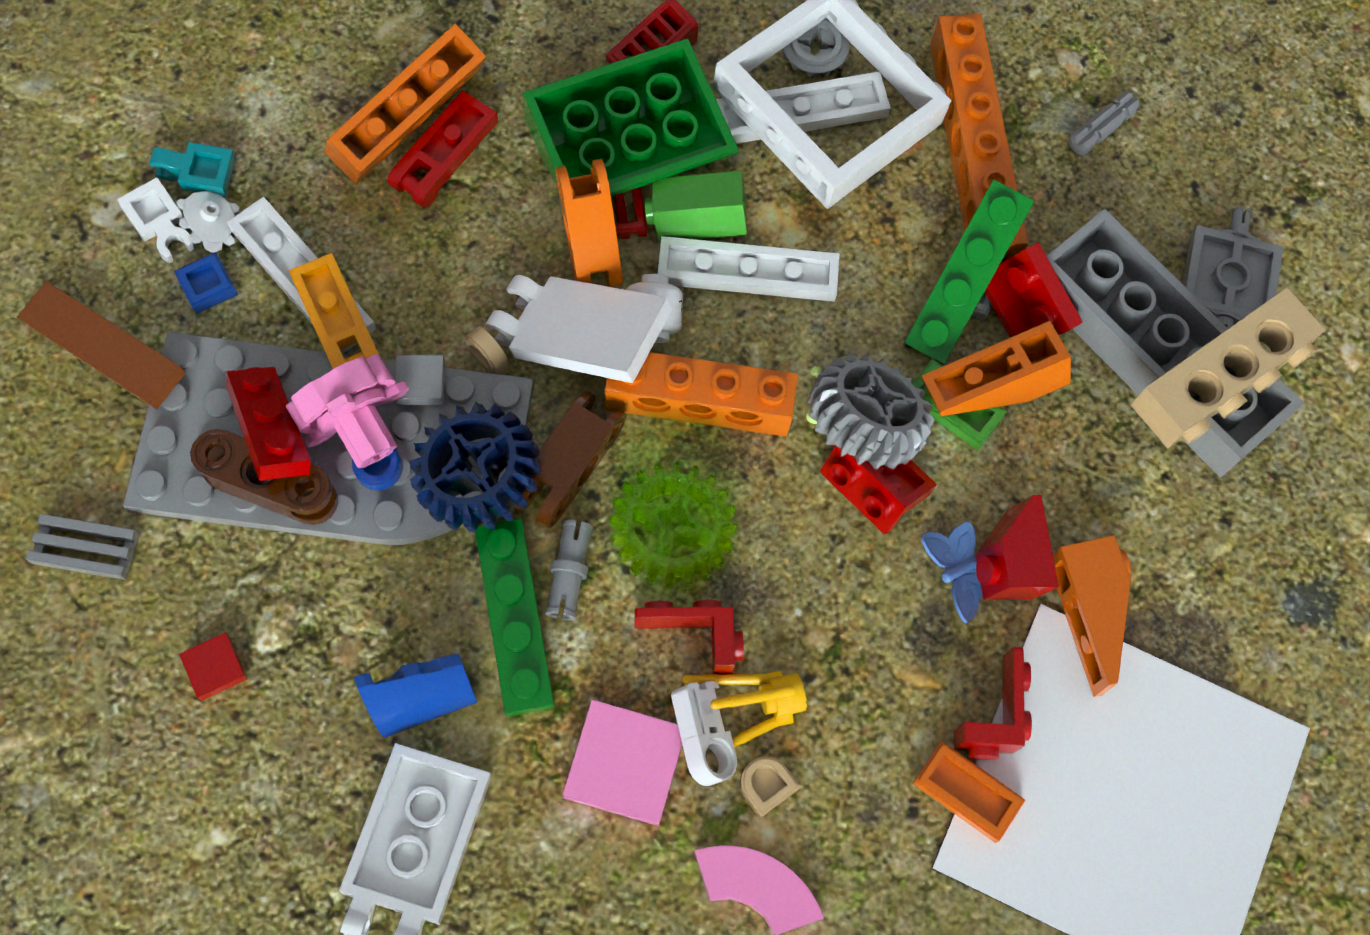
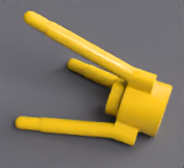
(777, 693)

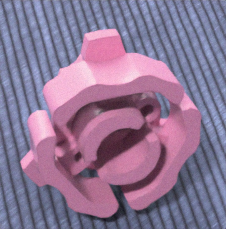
(348, 404)

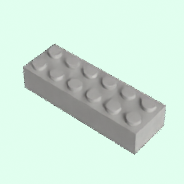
(1150, 323)

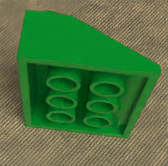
(637, 114)

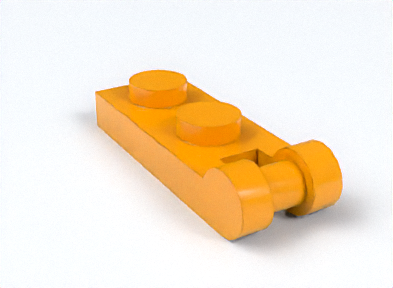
(332, 309)

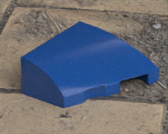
(416, 693)

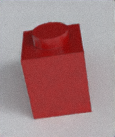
(1018, 555)

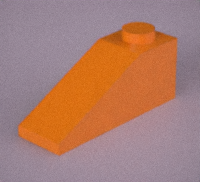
(1002, 373)
(1095, 600)

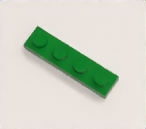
(969, 271)
(514, 618)

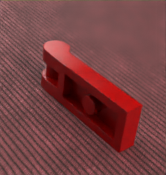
(443, 148)

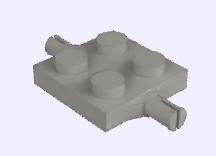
(1231, 269)

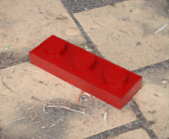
(266, 423)

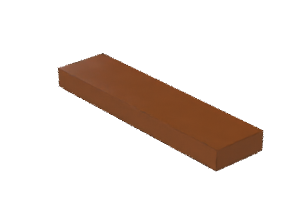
(101, 345)

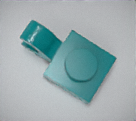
(197, 169)

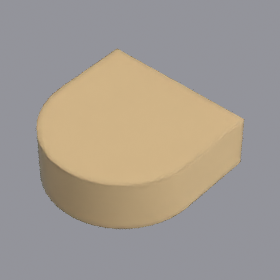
(487, 351)
(767, 784)

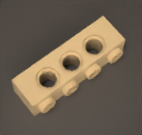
(1279, 323)

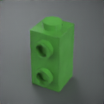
(698, 206)

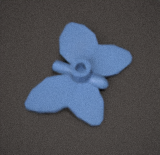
(957, 558)

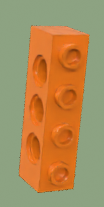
(404, 104)
(707, 394)

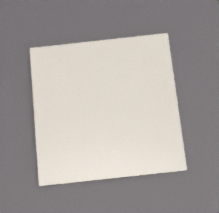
(1136, 801)

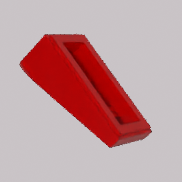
(667, 19)

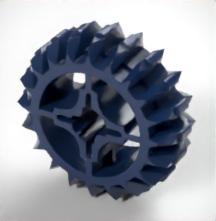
(441, 482)

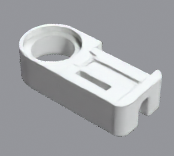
(703, 729)

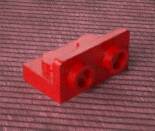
(1030, 293)
(880, 493)

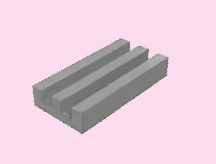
(45, 538)

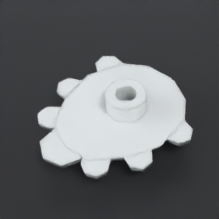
(208, 218)

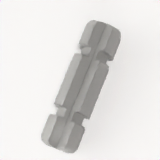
(1103, 123)

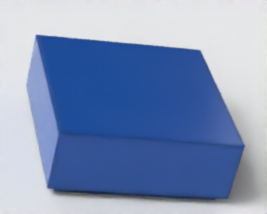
(205, 283)

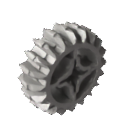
(870, 411)

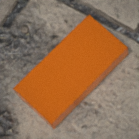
(968, 792)

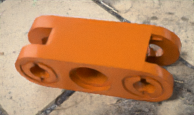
(590, 224)

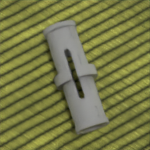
(569, 570)

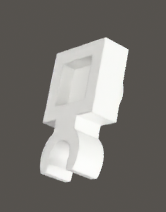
(154, 215)

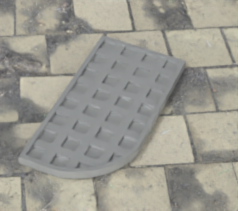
(170, 485)

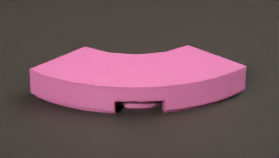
(760, 883)

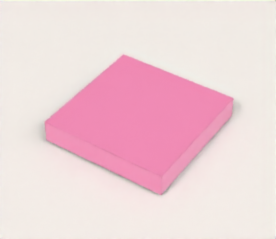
(624, 763)

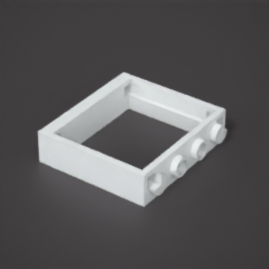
(787, 139)

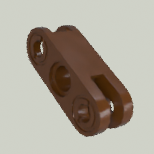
(572, 456)
(229, 468)

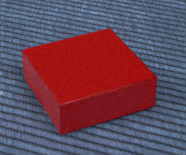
(213, 666)

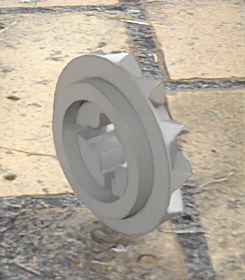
(832, 53)

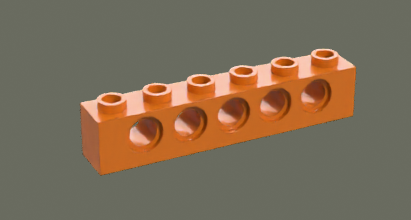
(974, 116)

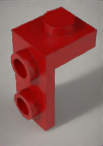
(726, 643)
(988, 739)

